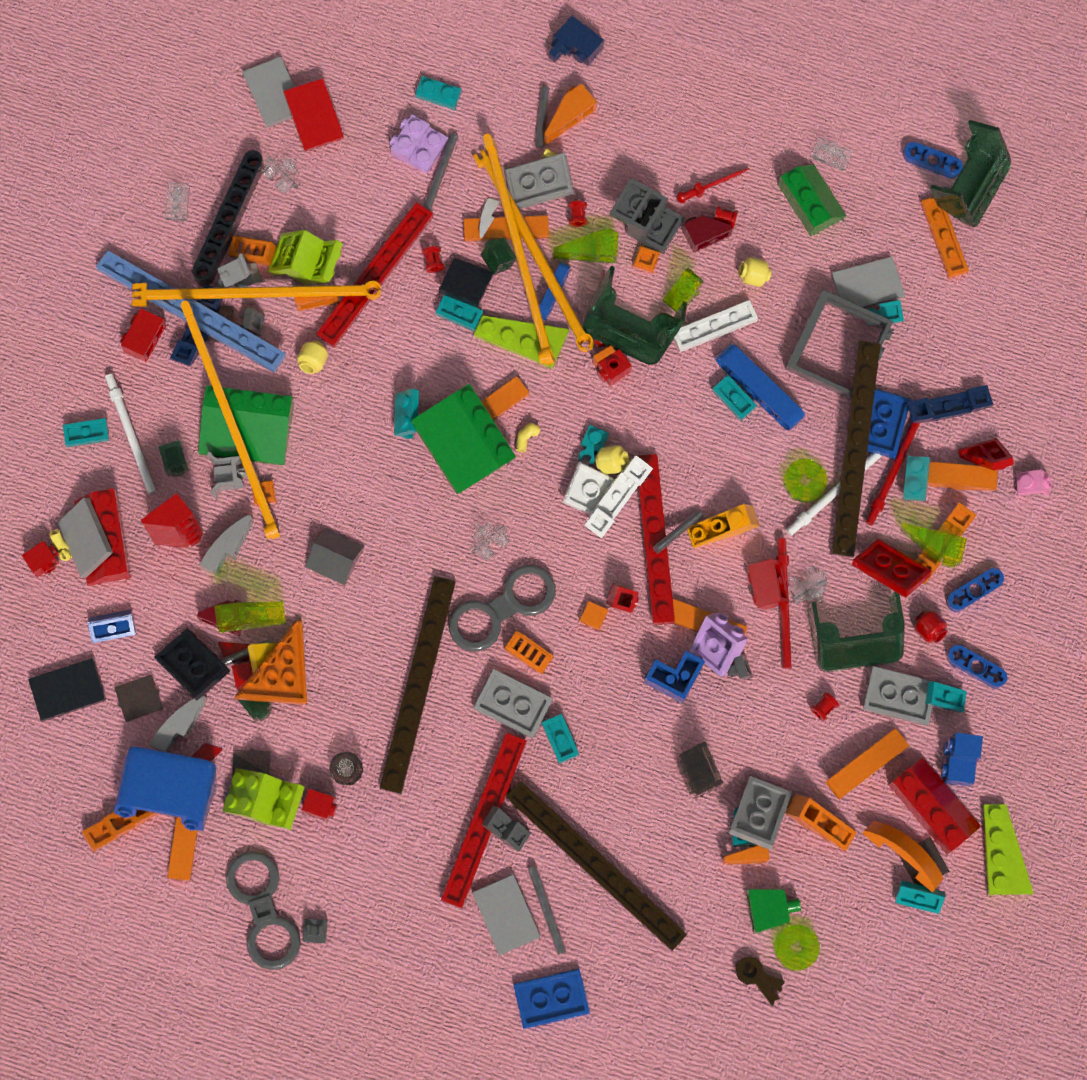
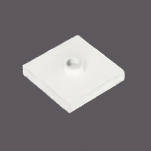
(586, 488)

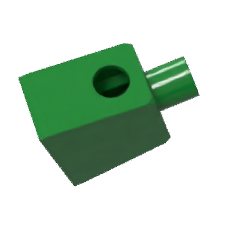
(770, 908)

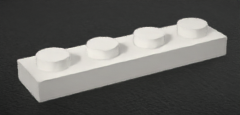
(715, 326)

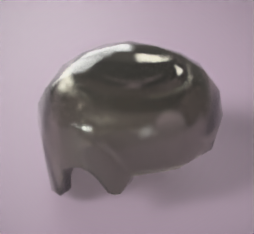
(346, 768)

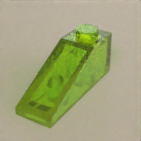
(594, 247)
(939, 545)
(249, 615)

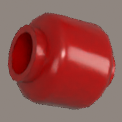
(930, 626)

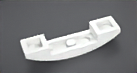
(617, 495)

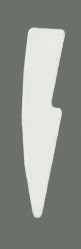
(486, 217)

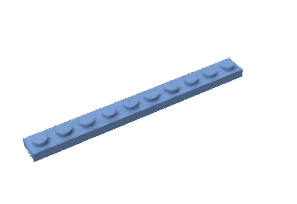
(207, 320)

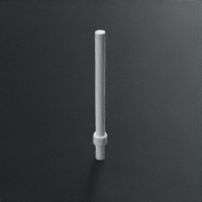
(116, 396)
(805, 517)

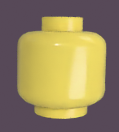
(754, 272)
(312, 357)
(612, 459)

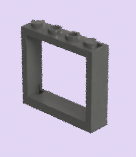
(850, 308)

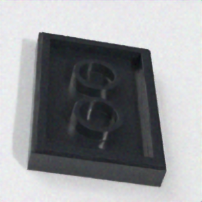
(192, 664)
(67, 690)

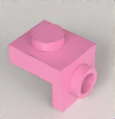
(1033, 482)

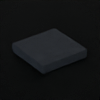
(465, 282)

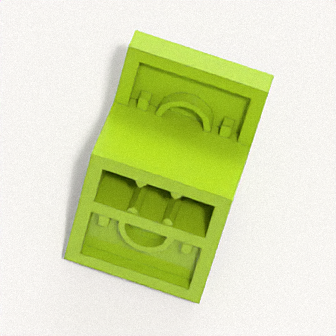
(305, 257)
(263, 798)

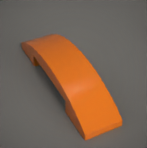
(956, 525)
(908, 849)

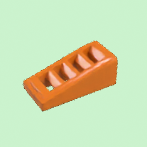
(265, 251)
(306, 303)
(533, 646)
(747, 856)

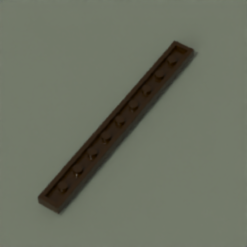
(855, 449)
(417, 685)
(596, 866)

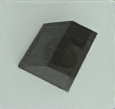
(699, 770)

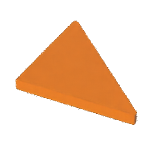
(282, 672)

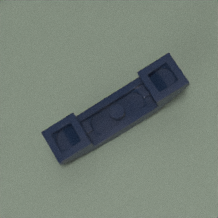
(186, 349)
(950, 406)

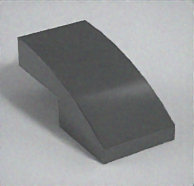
(506, 829)

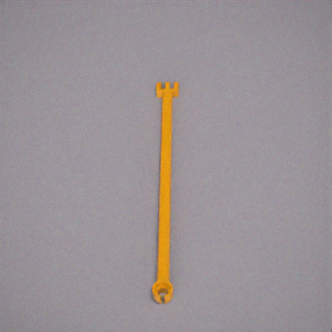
(542, 263)
(252, 292)
(546, 355)
(271, 529)

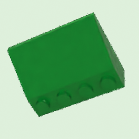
(261, 420)
(463, 439)

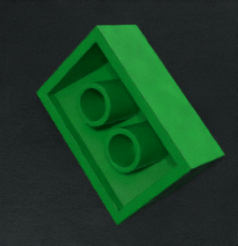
(811, 198)

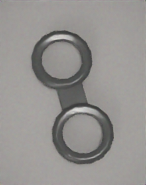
(502, 608)
(263, 910)

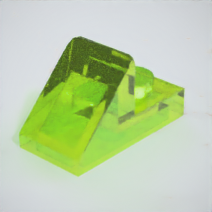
(684, 289)

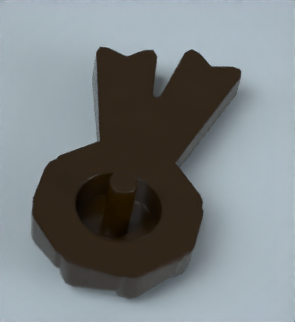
(750, 971)

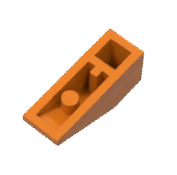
(573, 108)
(820, 821)

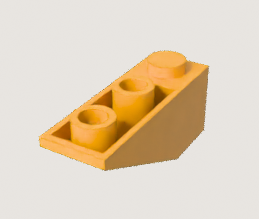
(724, 525)

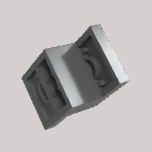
(647, 216)

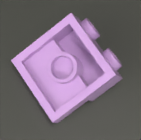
(418, 144)
(718, 643)

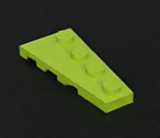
(520, 337)
(1004, 861)

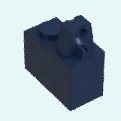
(576, 40)

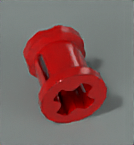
(577, 213)
(726, 216)
(433, 259)
(824, 706)

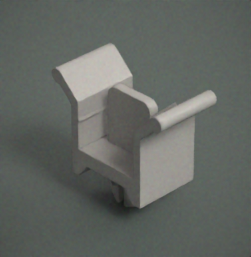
(239, 274)
(227, 474)

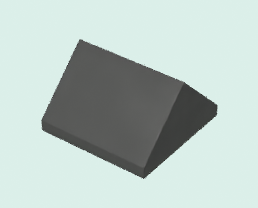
(334, 556)

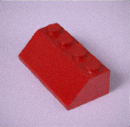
(108, 511)
(172, 524)
(934, 806)

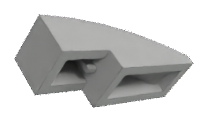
(226, 545)
(177, 725)

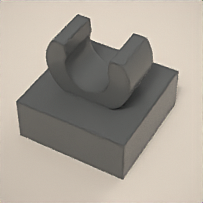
(253, 321)
(740, 668)
(315, 931)

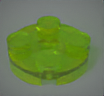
(812, 471)
(786, 955)

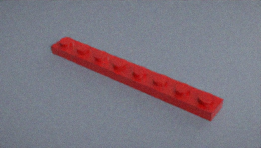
(378, 271)
(653, 532)
(477, 835)

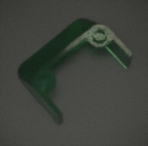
(979, 178)
(627, 331)
(858, 651)

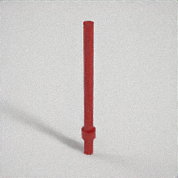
(878, 503)
(784, 609)

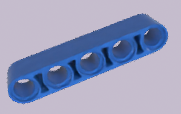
(760, 387)

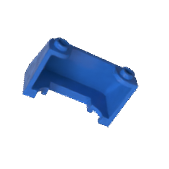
(166, 786)

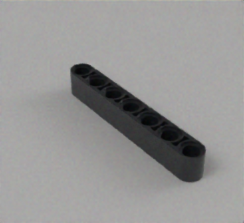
(228, 208)

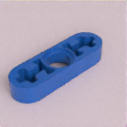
(920, 149)
(549, 301)
(965, 603)
(988, 680)

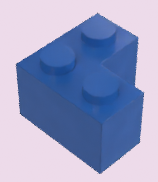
(675, 682)
(961, 754)

